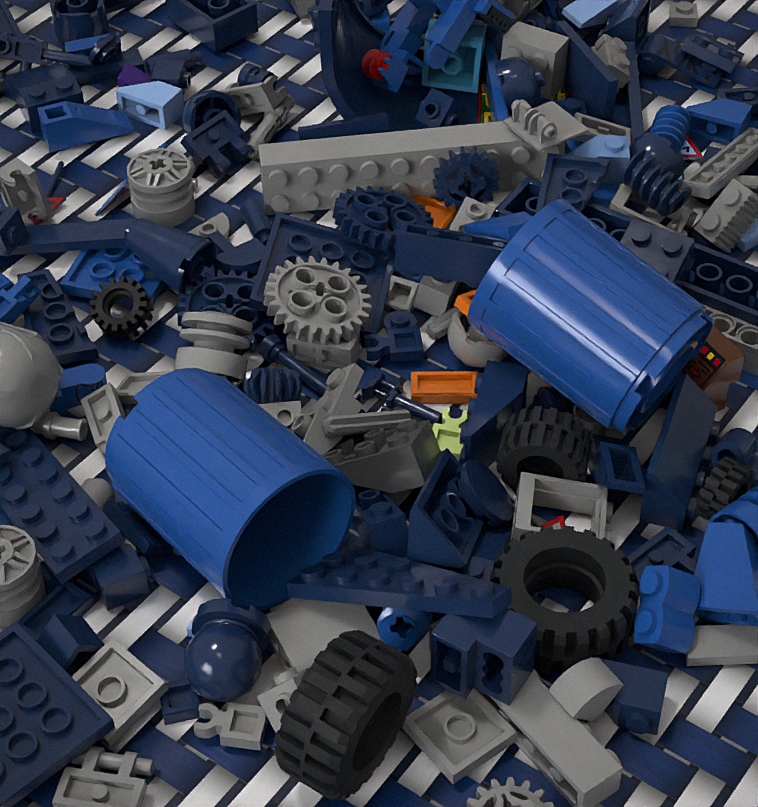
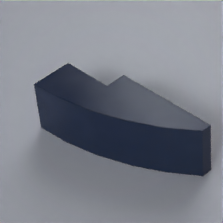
(615, 465)

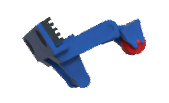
(388, 65)

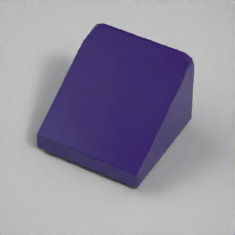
(131, 76)

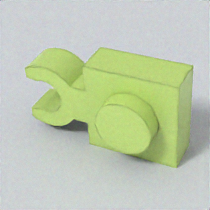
(449, 432)

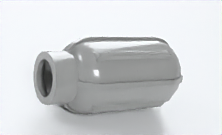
(27, 377)

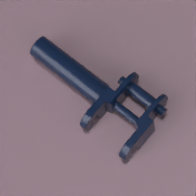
(395, 400)

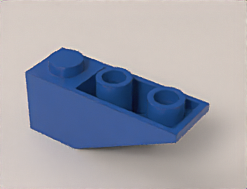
(77, 124)

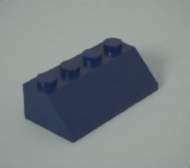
(679, 456)

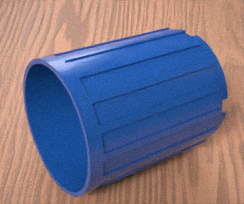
(589, 316)
(228, 485)

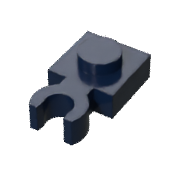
(399, 344)

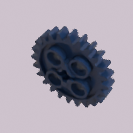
(377, 215)
(230, 296)

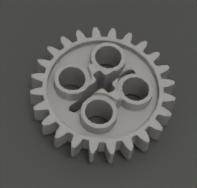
(317, 300)

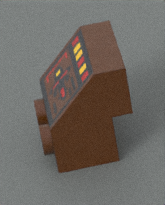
(715, 367)

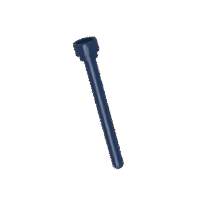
(275, 351)

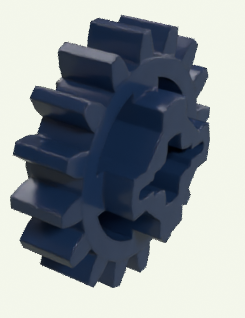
(451, 176)

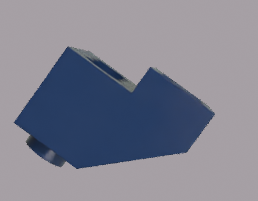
(483, 654)

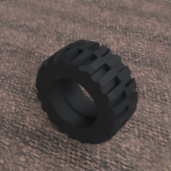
(578, 563)
(345, 714)

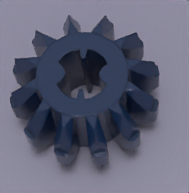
(272, 385)

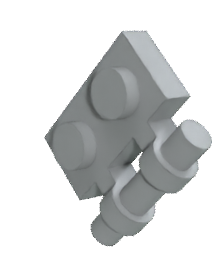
(97, 789)

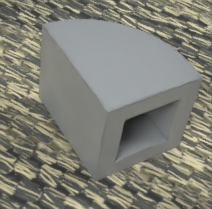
(586, 689)

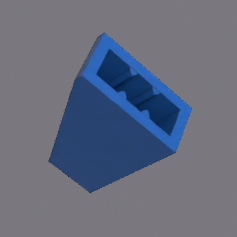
(728, 575)

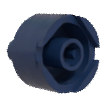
(78, 19)

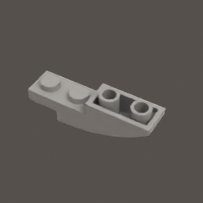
(336, 401)

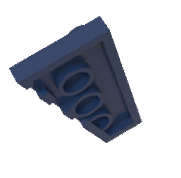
(57, 321)

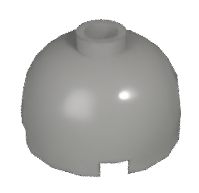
(470, 344)

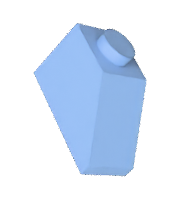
(151, 103)

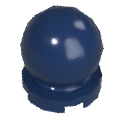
(225, 650)

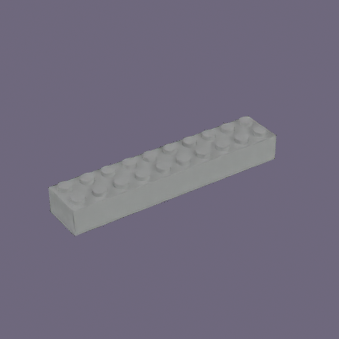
(315, 171)

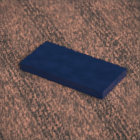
(588, 76)

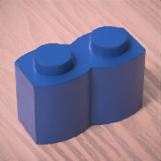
(666, 609)

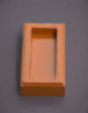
(443, 387)

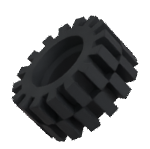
(110, 295)
(723, 487)

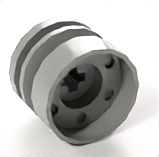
(161, 186)
(214, 341)
(20, 575)

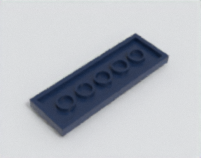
(53, 508)

